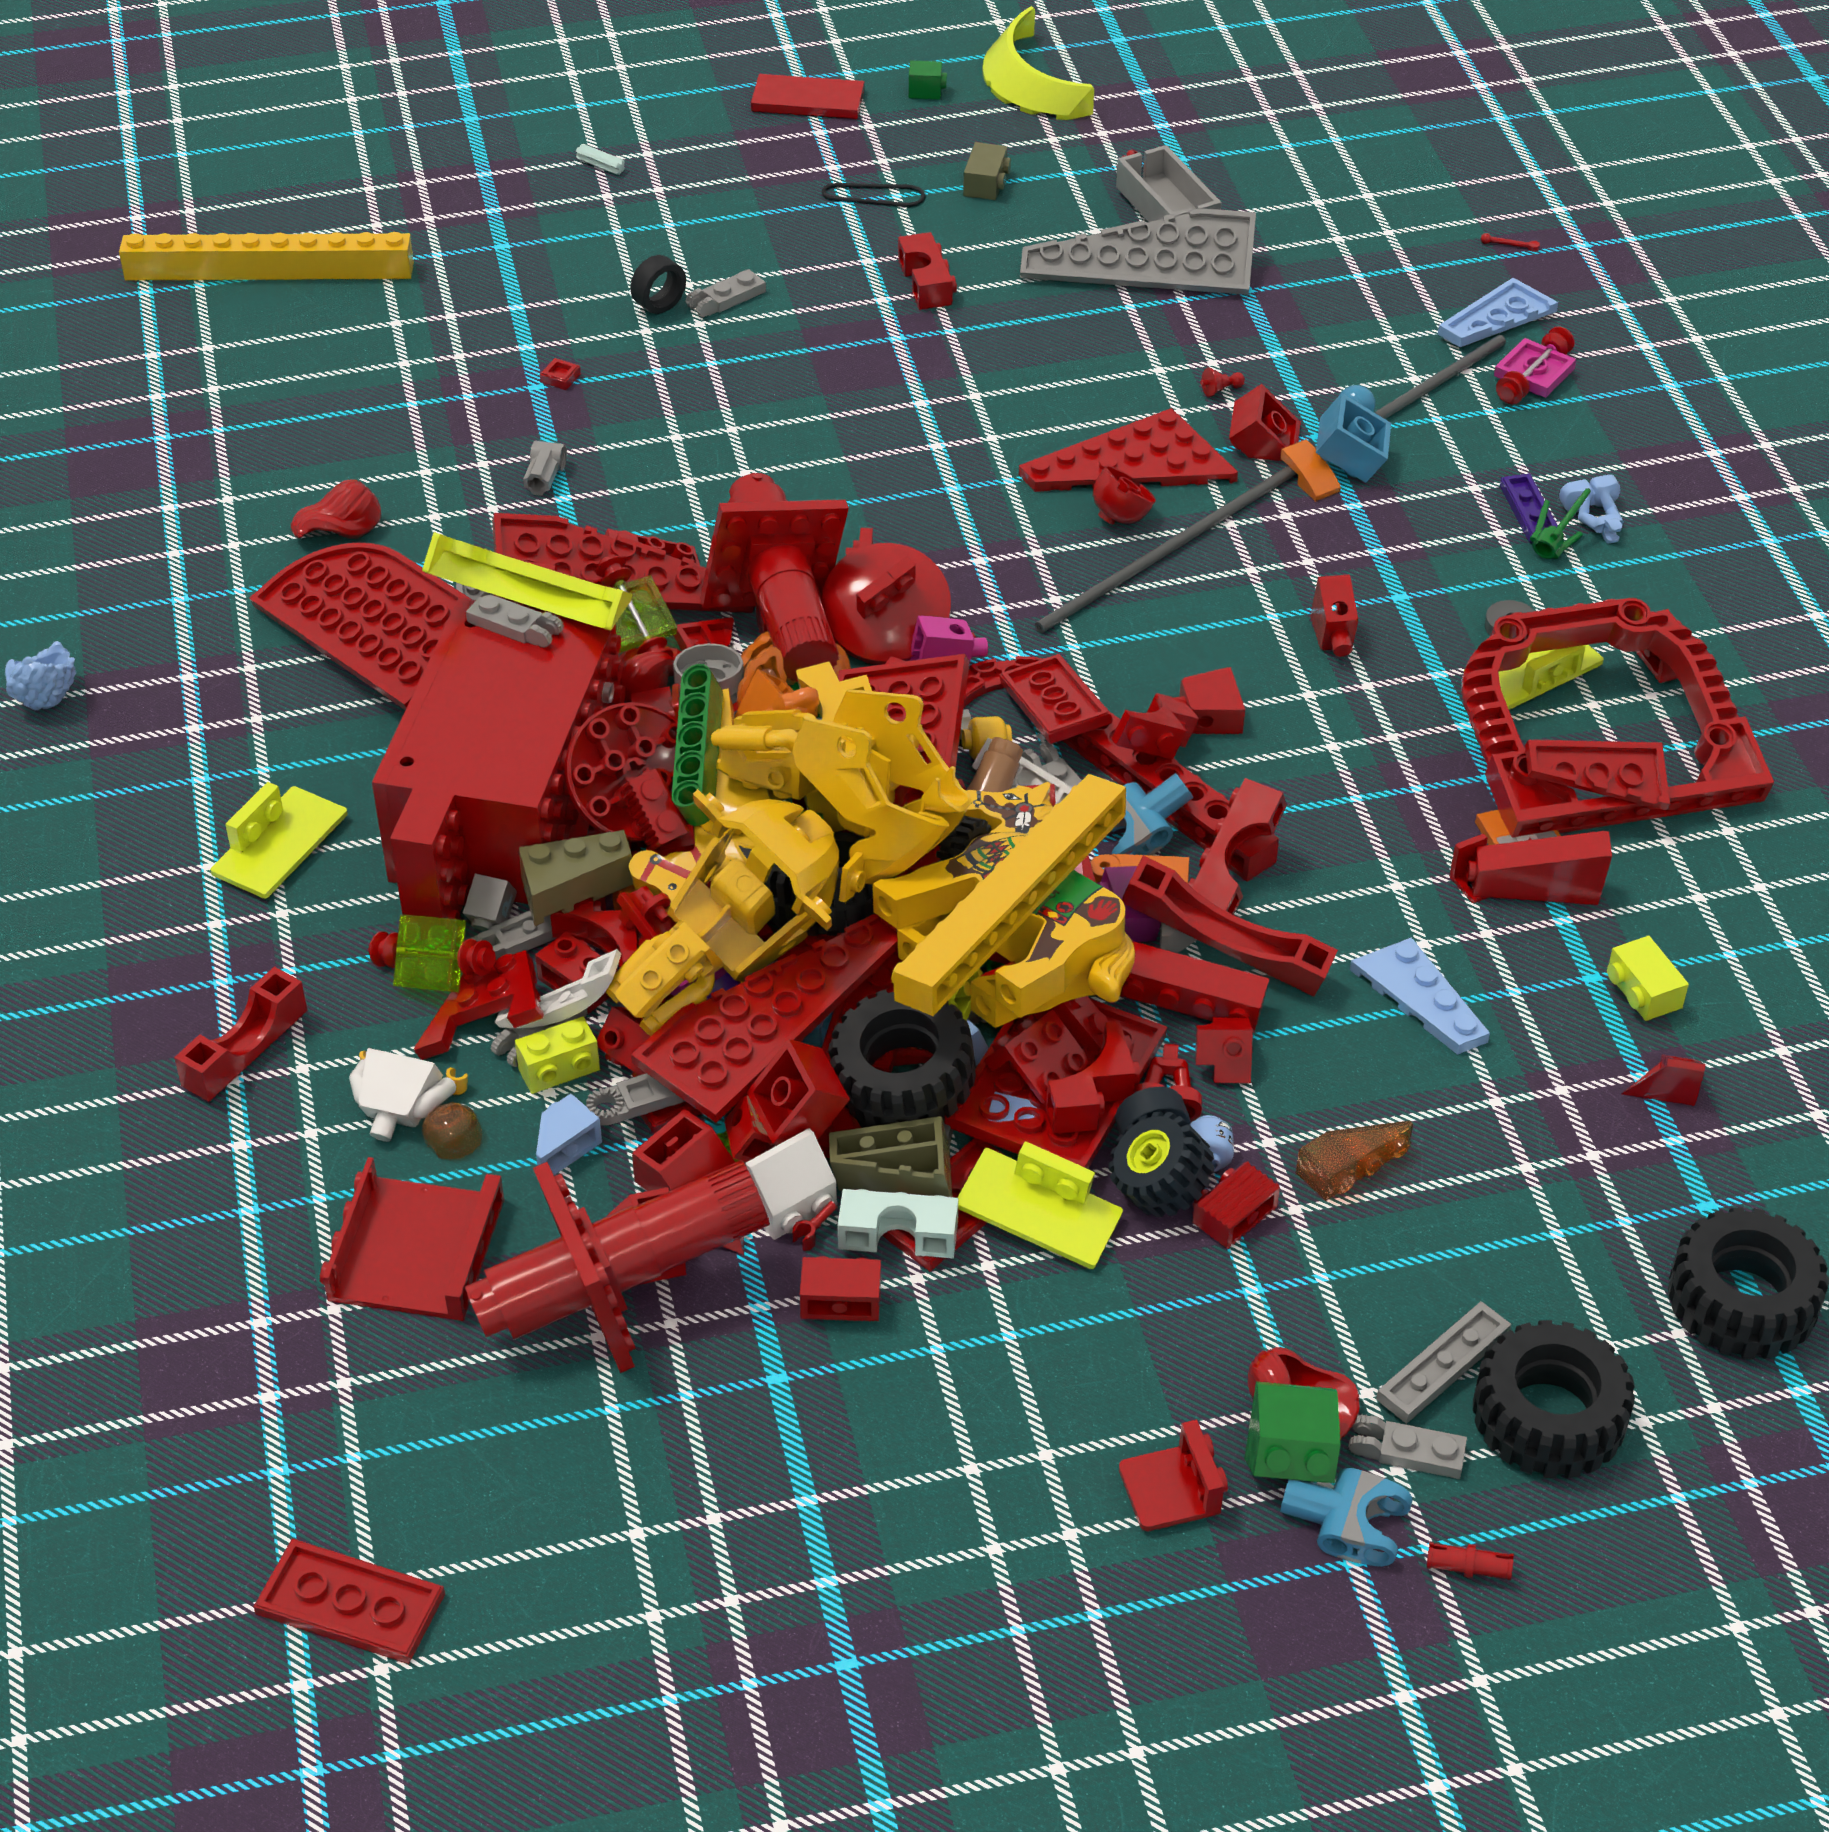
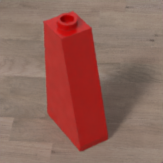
(1543, 869)

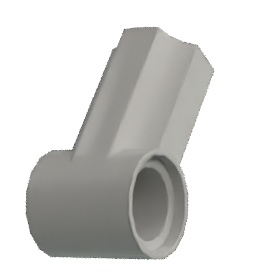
(545, 461)

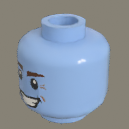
(1218, 1136)

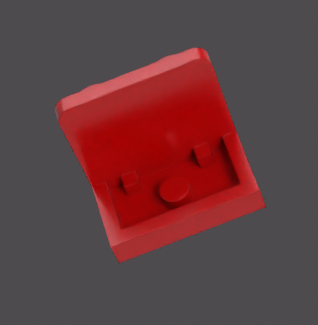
(1040, 1052)
(1175, 1482)

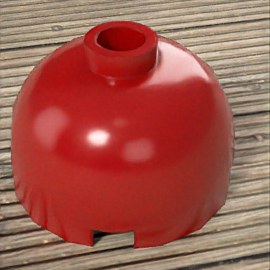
(1120, 497)

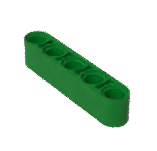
(694, 753)

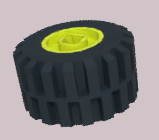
(1161, 1164)

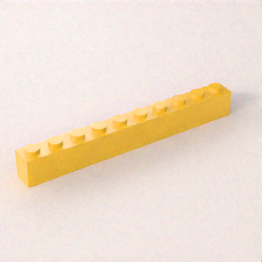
(266, 256)
(1008, 895)

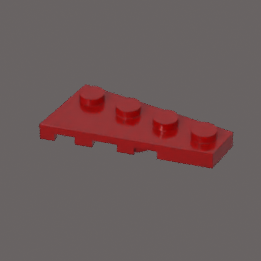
(1603, 767)

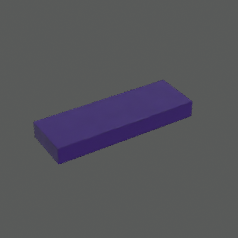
(1525, 502)

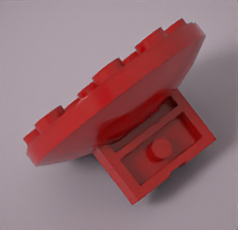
(876, 600)
(612, 751)

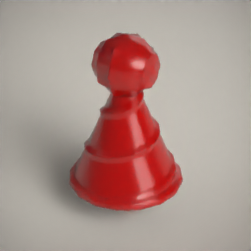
(1213, 381)

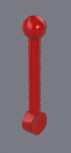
(1532, 245)

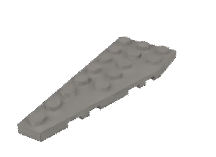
(1182, 252)

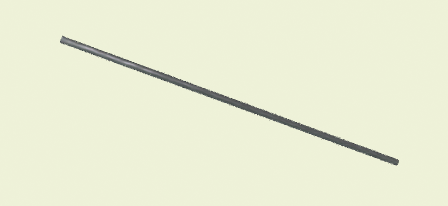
(1251, 495)

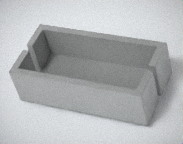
(1165, 186)

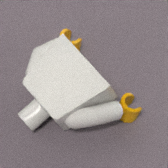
(400, 1089)

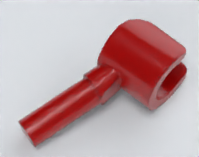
(809, 1228)

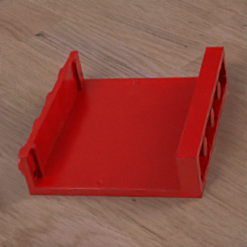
(411, 1245)

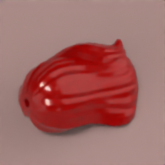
(345, 510)
(646, 670)
(1287, 1367)

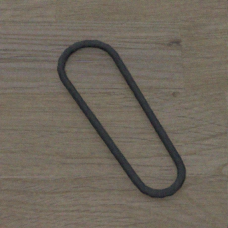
(865, 185)

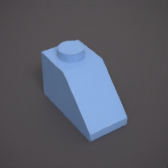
(566, 1133)

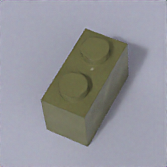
(986, 171)

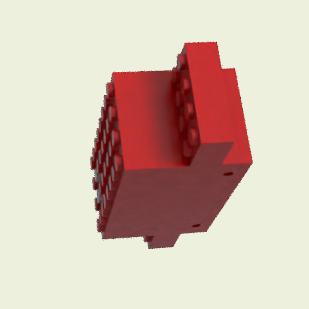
(486, 756)

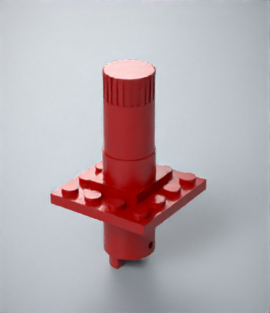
(778, 557)
(606, 1257)

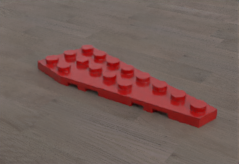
(579, 550)
(723, 1044)

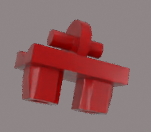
(645, 912)

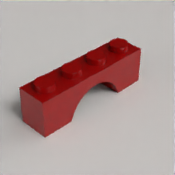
(1252, 813)
(271, 1009)

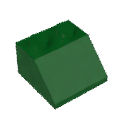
(1294, 1432)

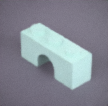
(870, 1214)

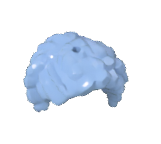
(41, 679)

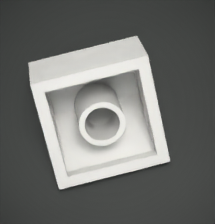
(793, 1182)

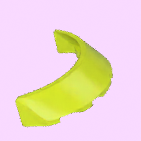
(1021, 84)
(525, 582)

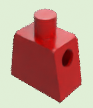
(1335, 628)
(1214, 701)

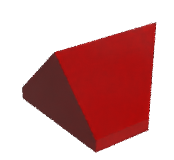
(1671, 1081)

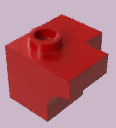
(1227, 1047)

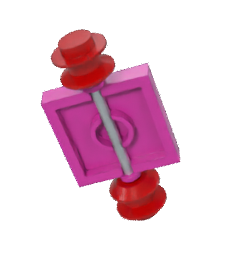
(1535, 366)

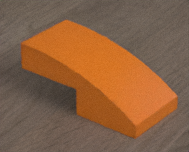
(1313, 472)

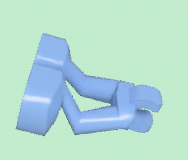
(1603, 494)

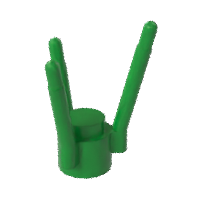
(1550, 541)

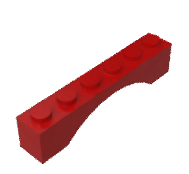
(1283, 955)

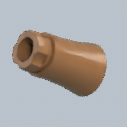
(997, 767)

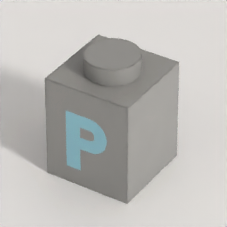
(489, 901)

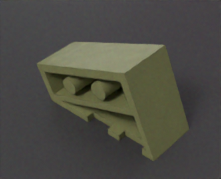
(572, 871)
(893, 1158)

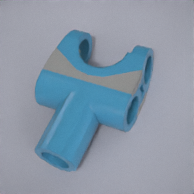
(1146, 815)
(1346, 1514)

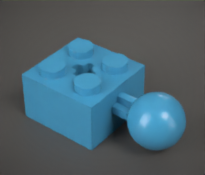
(1354, 434)

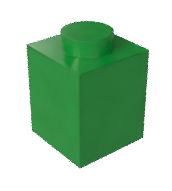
(926, 79)

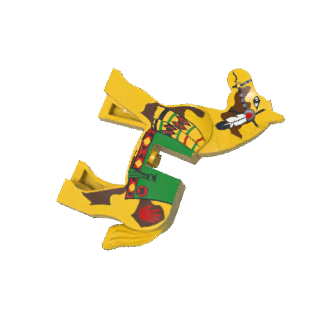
(1061, 952)

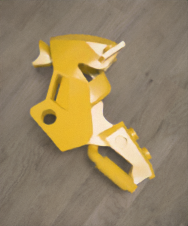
(853, 771)
(722, 922)

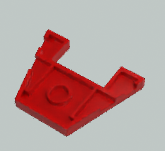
(504, 987)

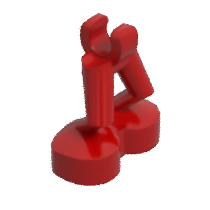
(1178, 1068)

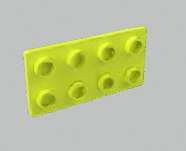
(1546, 671)
(274, 837)
(1041, 1202)

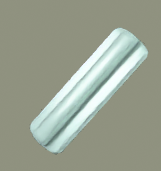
(600, 159)

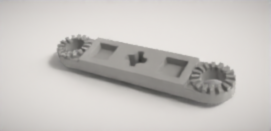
(631, 1099)

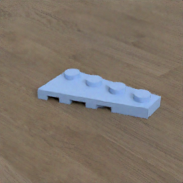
(1497, 312)
(1422, 991)

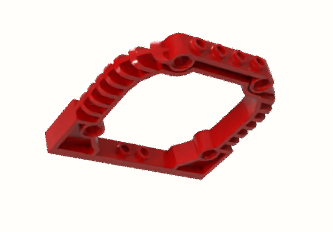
(1727, 747)

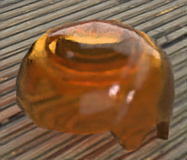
(452, 1130)

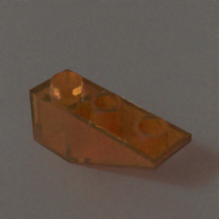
(1347, 1155)

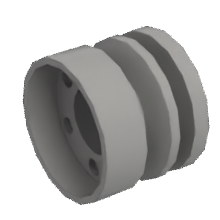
(722, 661)

